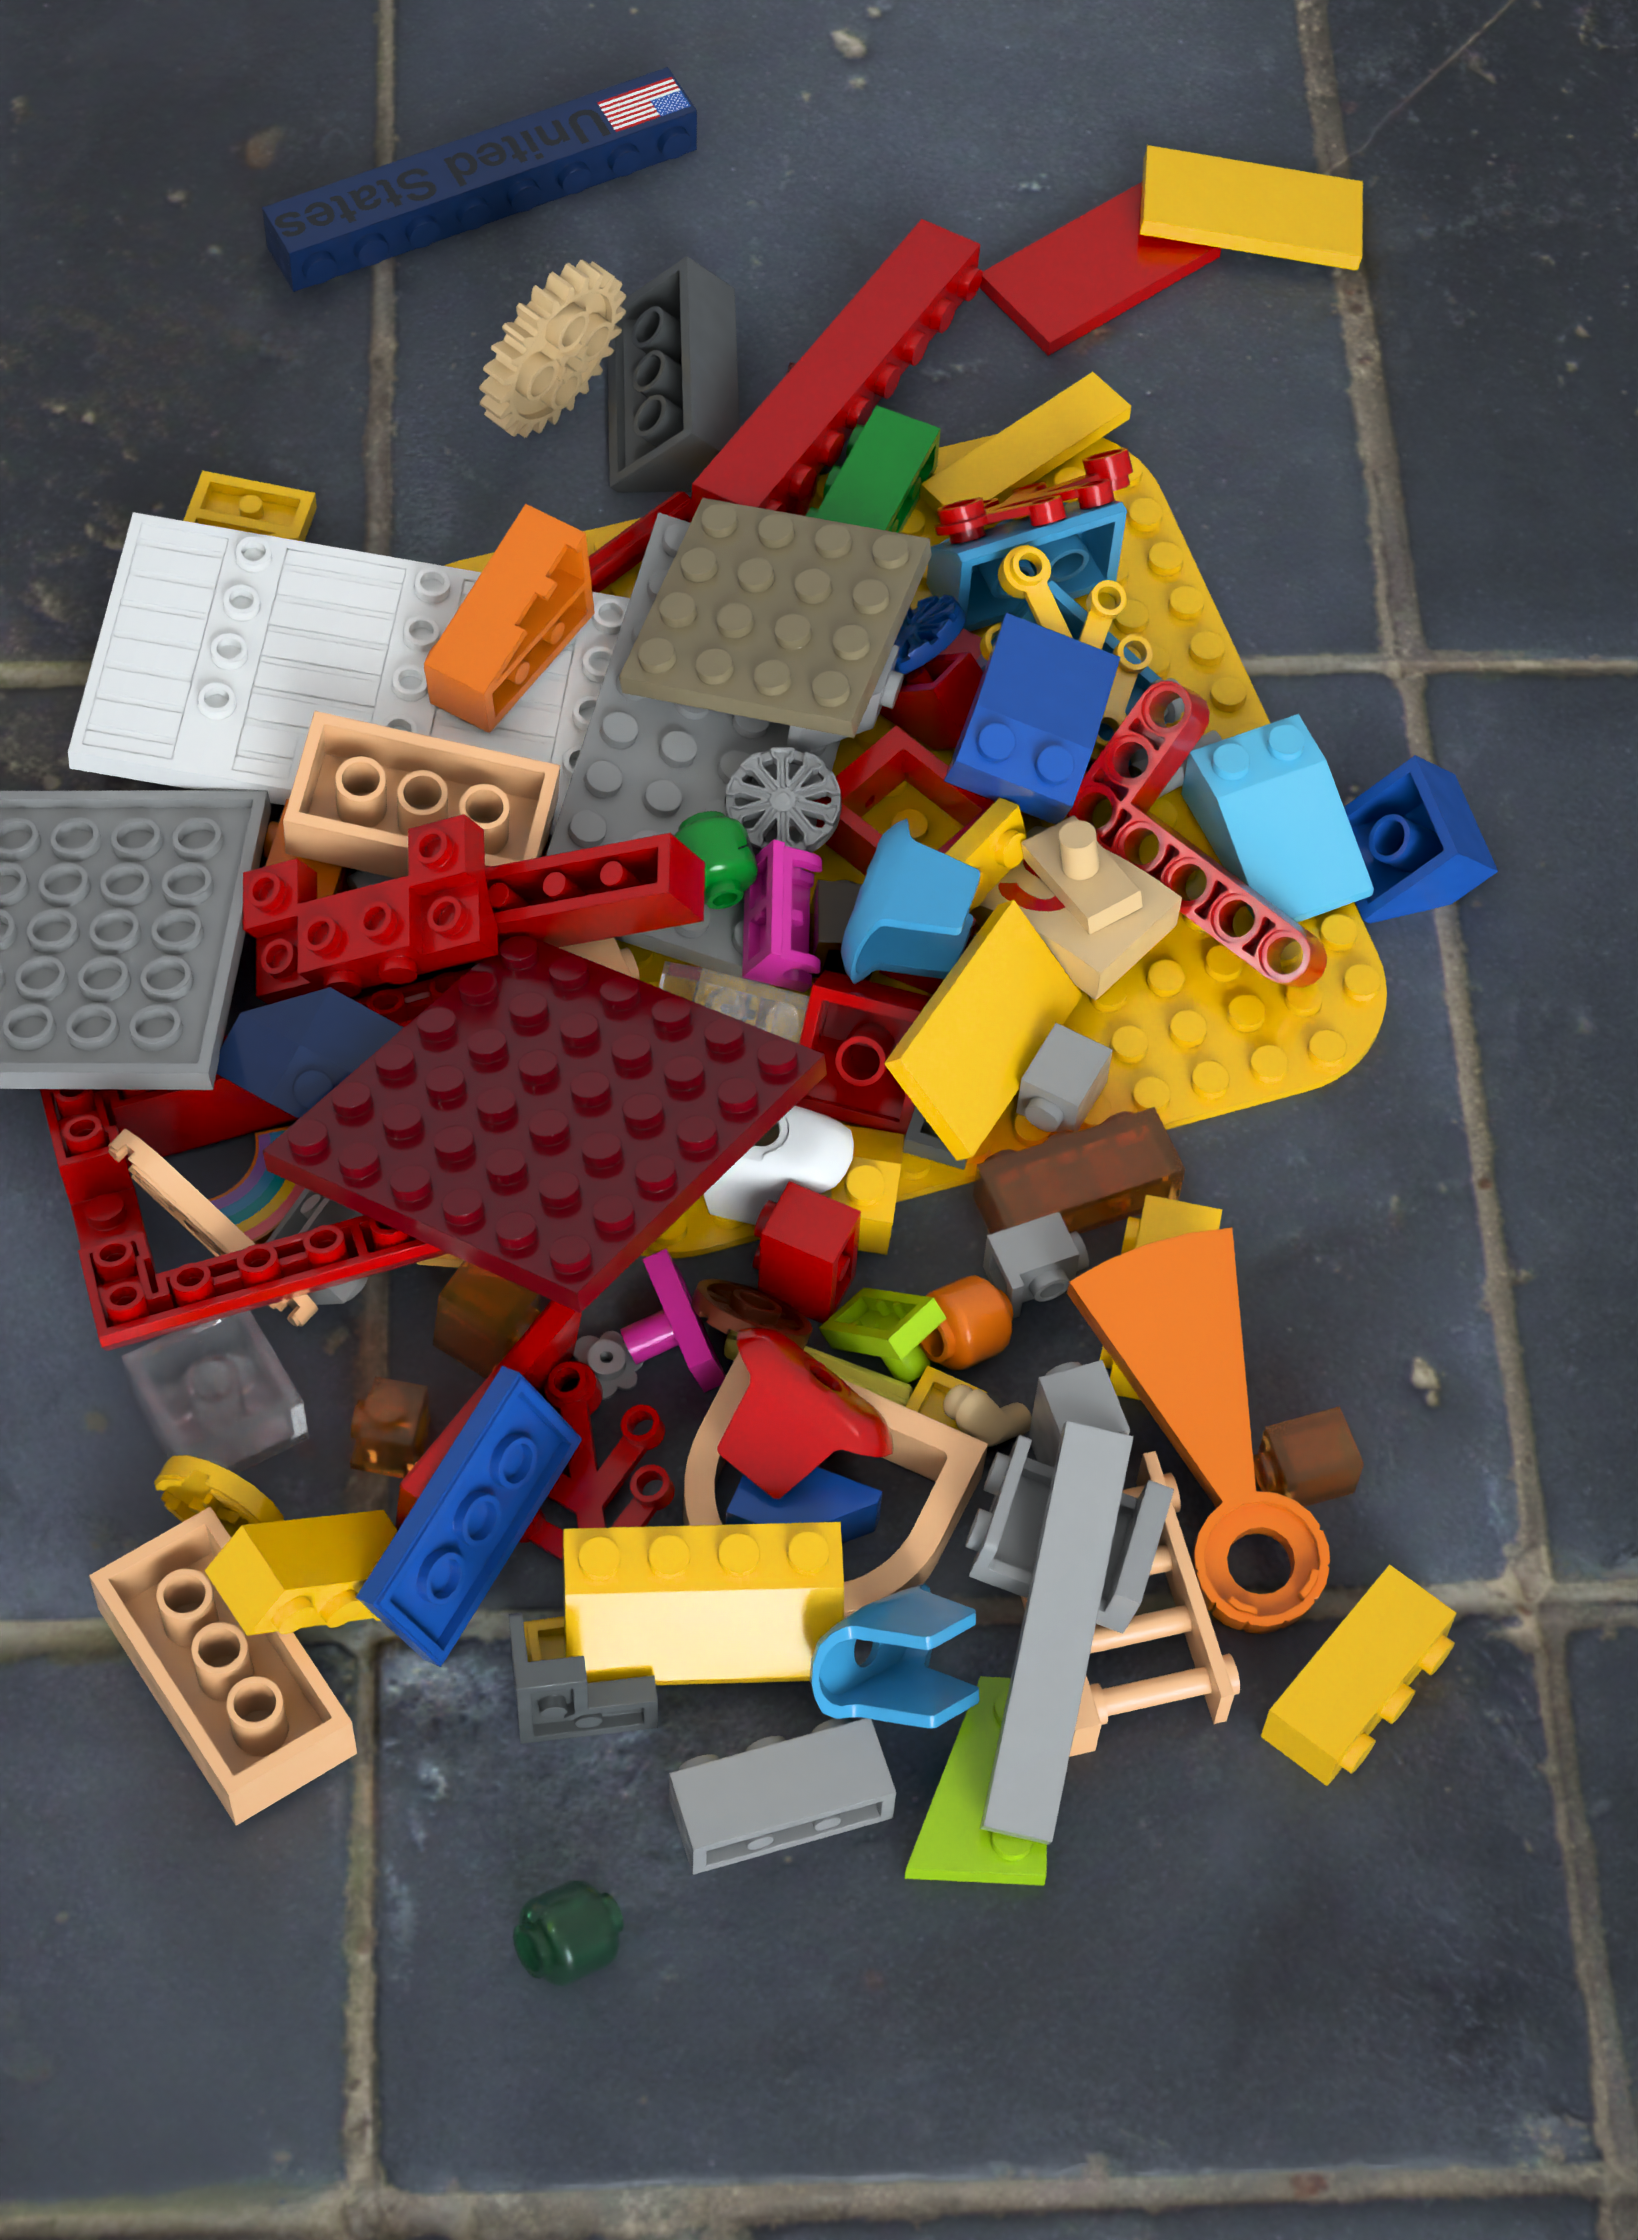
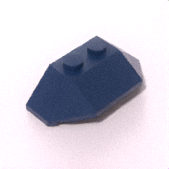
(301, 1047)

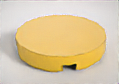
(197, 1484)

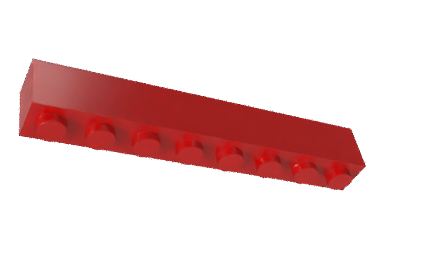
(845, 373)

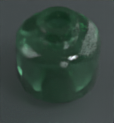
(568, 1933)

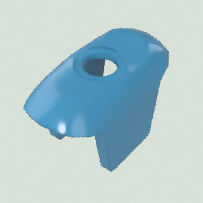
(909, 910)
(895, 1677)

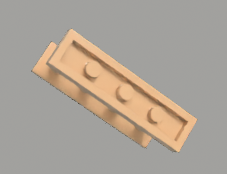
(1213, 1673)

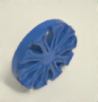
(928, 631)

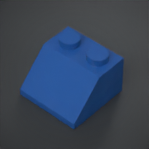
(1417, 841)

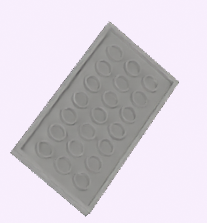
(658, 764)

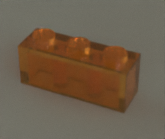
(1084, 1175)

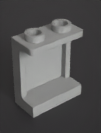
(1010, 1534)

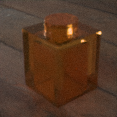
(1309, 1458)

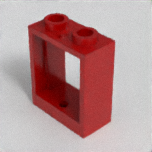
(878, 773)

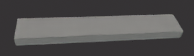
(1057, 1633)

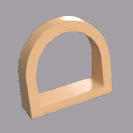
(919, 1445)

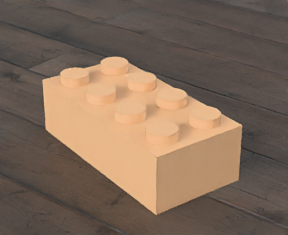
(373, 782)
(239, 1702)

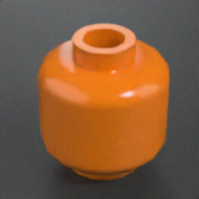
(975, 1323)

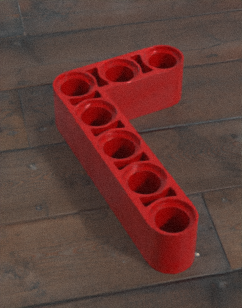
(1176, 855)

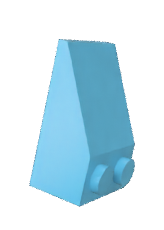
(1277, 818)

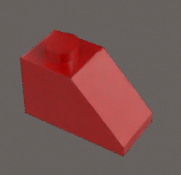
(937, 699)

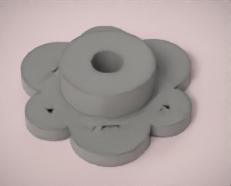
(613, 1375)

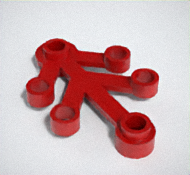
(1043, 504)
(593, 1489)

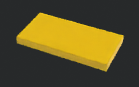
(1252, 208)
(983, 1030)

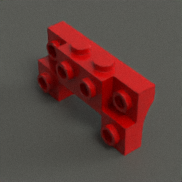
(376, 931)

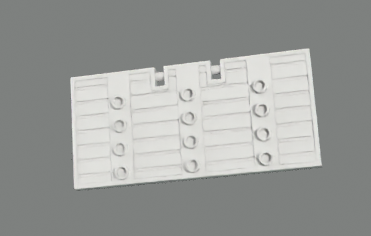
(238, 636)

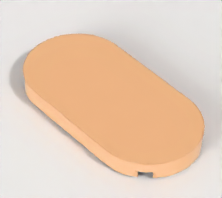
(193, 1210)

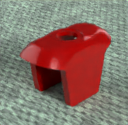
(795, 1415)

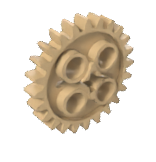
(552, 348)

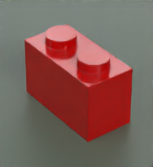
(807, 1251)

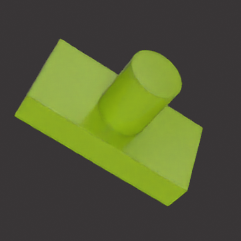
(886, 1327)

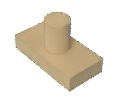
(1082, 874)

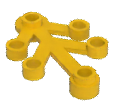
(1093, 633)

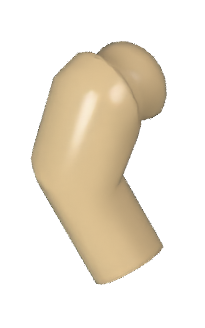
(983, 1418)

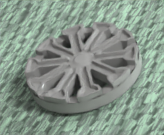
(785, 802)

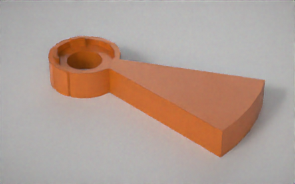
(1177, 1338)

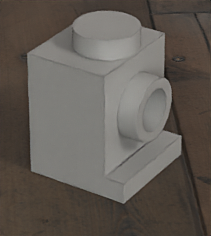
(1034, 1260)

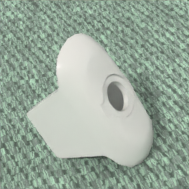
(797, 1149)

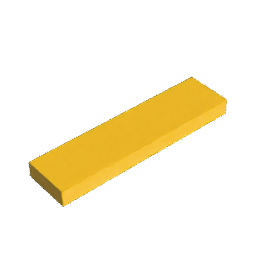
(1031, 445)

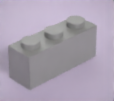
(781, 1793)

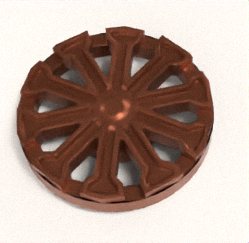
(742, 1307)

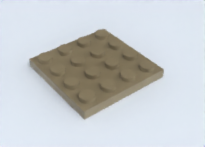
(776, 617)

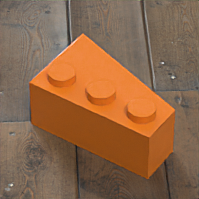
(512, 620)

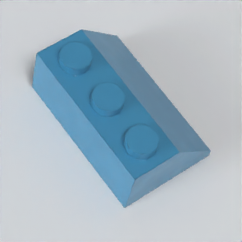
(1080, 551)

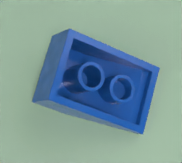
(1033, 719)

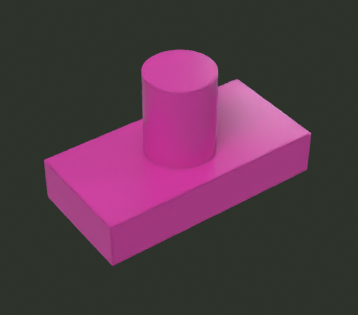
(674, 1325)

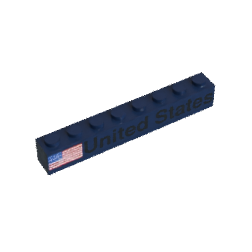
(480, 179)

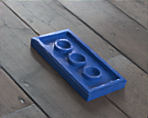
(470, 1517)

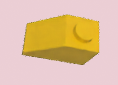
(872, 1185)

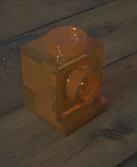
(390, 1427)

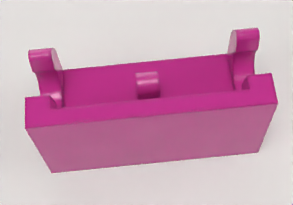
(779, 918)

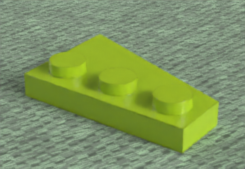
(951, 1837)

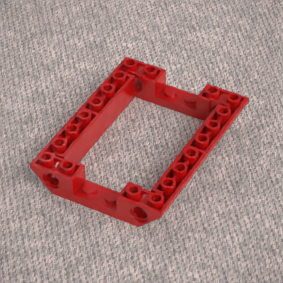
(115, 1253)

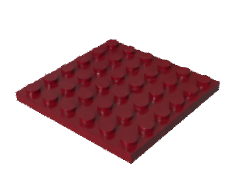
(546, 1118)

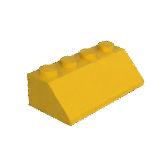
(701, 1600)

